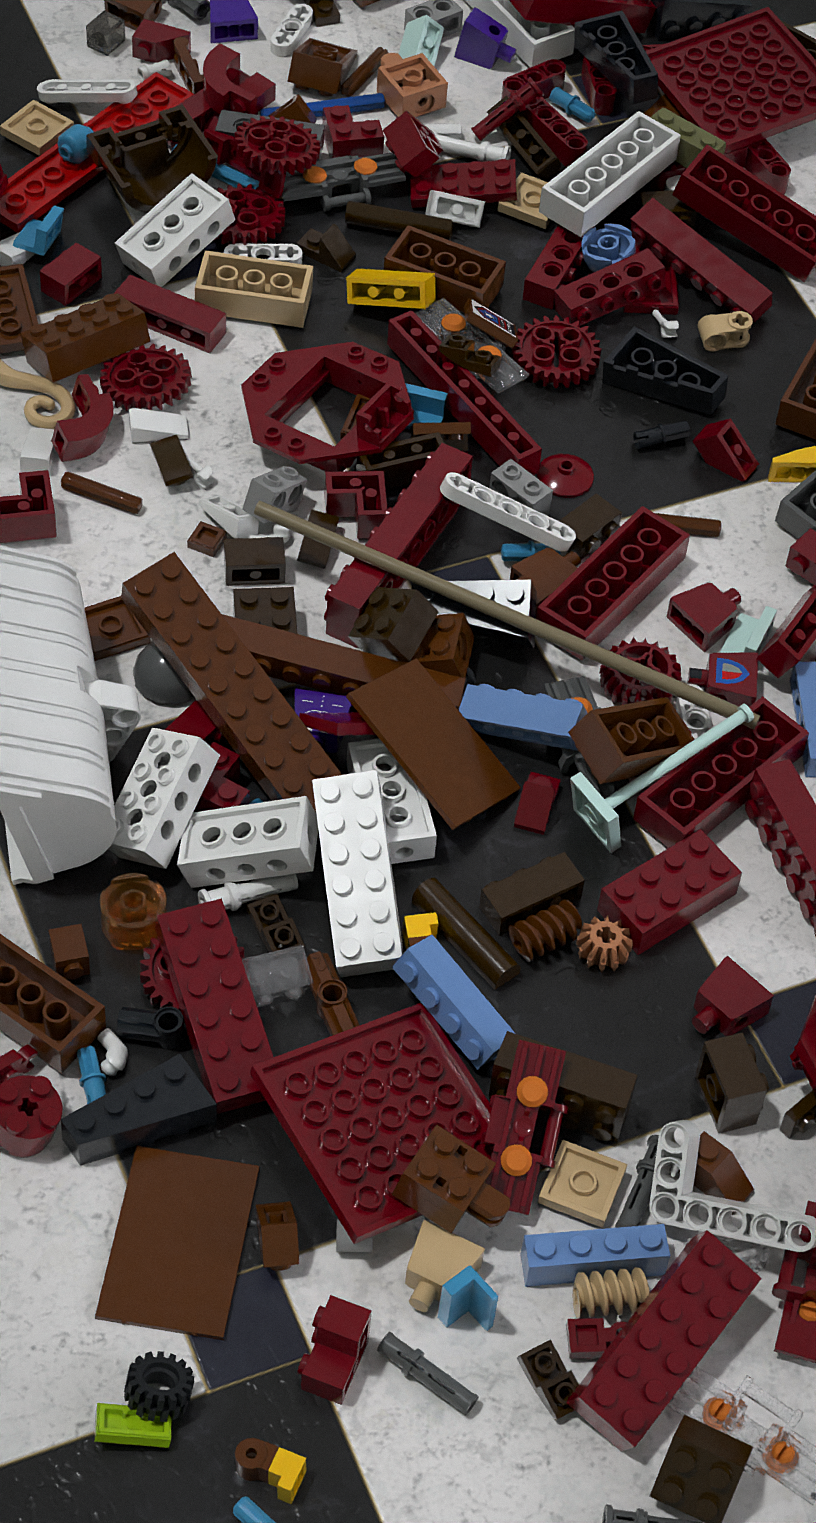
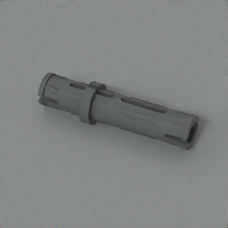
(393, 1347)

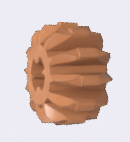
(604, 943)

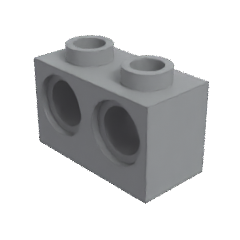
(444, 12)
(521, 486)
(278, 488)

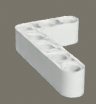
(719, 1209)

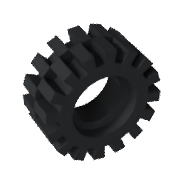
(156, 1401)

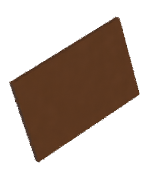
(433, 743)
(178, 1243)

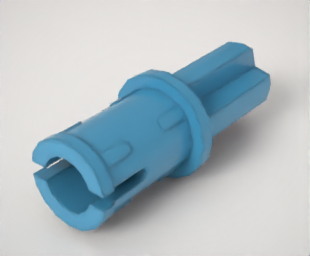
(572, 104)
(518, 552)
(92, 1079)

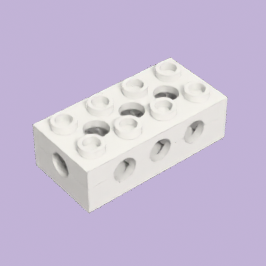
(175, 231)
(161, 796)
(405, 806)
(249, 842)

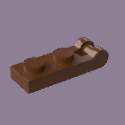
(187, 66)

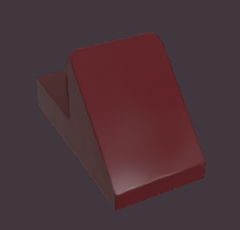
(536, 802)

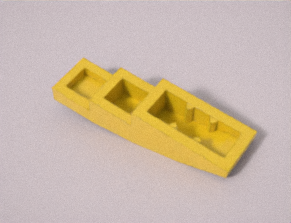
(793, 466)

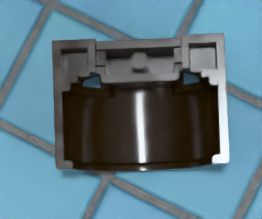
(140, 157)

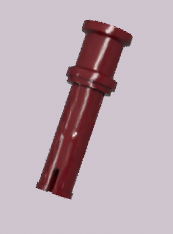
(516, 102)

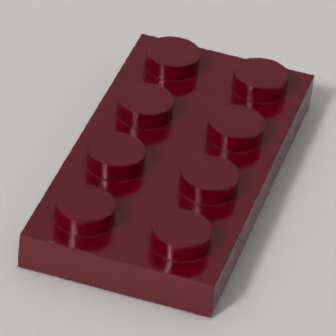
(476, 180)

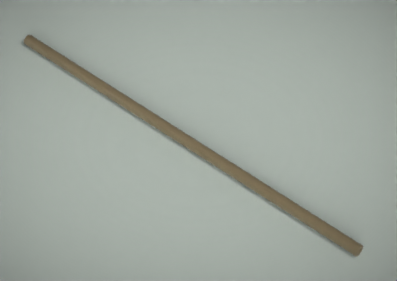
(500, 612)

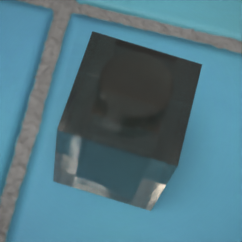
(105, 33)

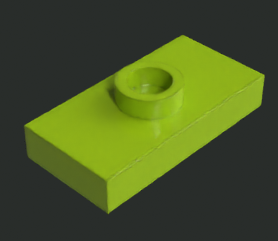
(122, 1426)

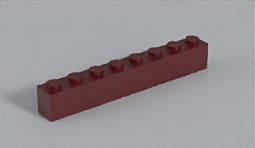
(466, 398)

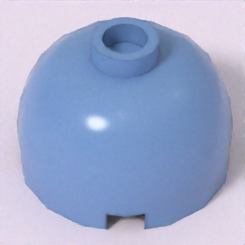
(607, 246)

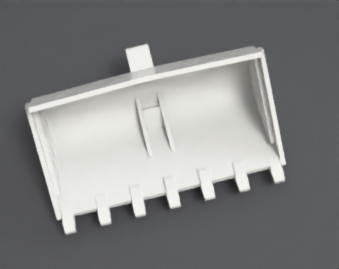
(54, 722)

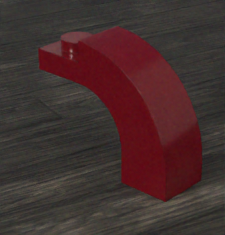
(219, 71)
(86, 434)

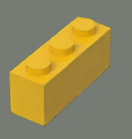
(391, 288)

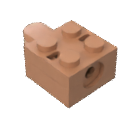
(411, 84)

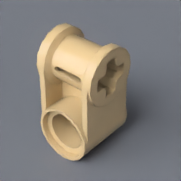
(723, 332)

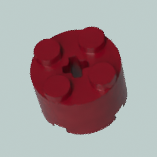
(28, 1114)

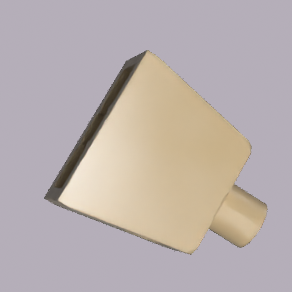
(435, 1261)

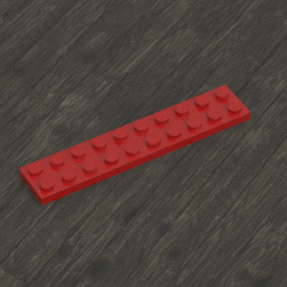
(52, 178)

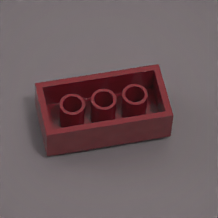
(670, 890)

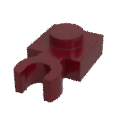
(15, 1062)
(589, 1338)

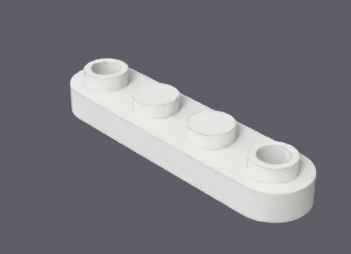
(87, 90)

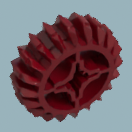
(630, 690)

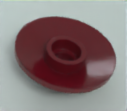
(566, 475)

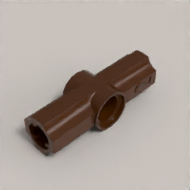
(326, 985)

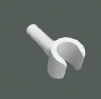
(668, 328)
(203, 475)

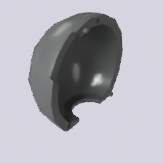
(157, 678)

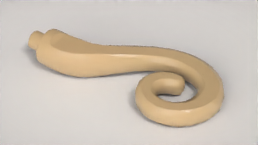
(21, 380)

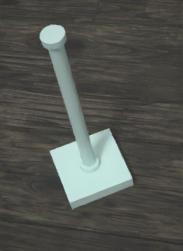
(599, 812)

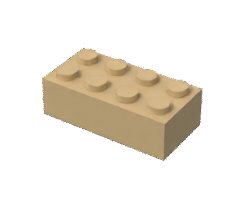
(255, 288)

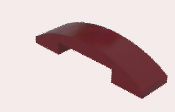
(224, 148)

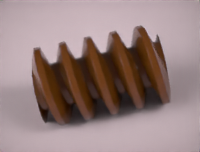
(544, 929)

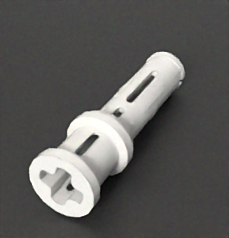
(474, 150)
(236, 894)

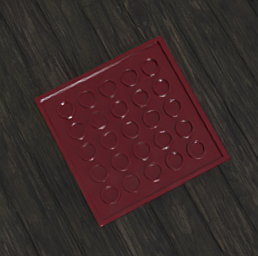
(740, 78)
(367, 1106)

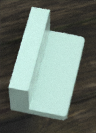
(422, 36)
(750, 633)

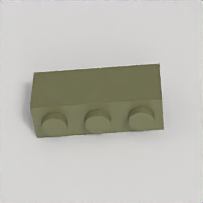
(692, 137)

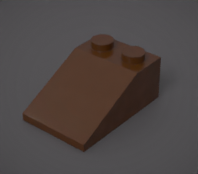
(320, 66)

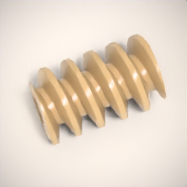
(609, 1291)

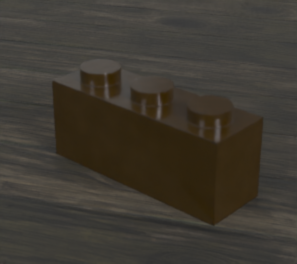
(400, 459)
(530, 891)

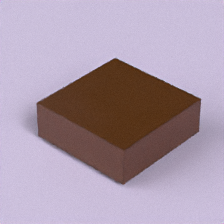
(207, 539)

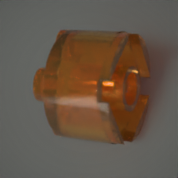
(131, 911)

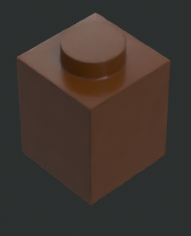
(69, 951)

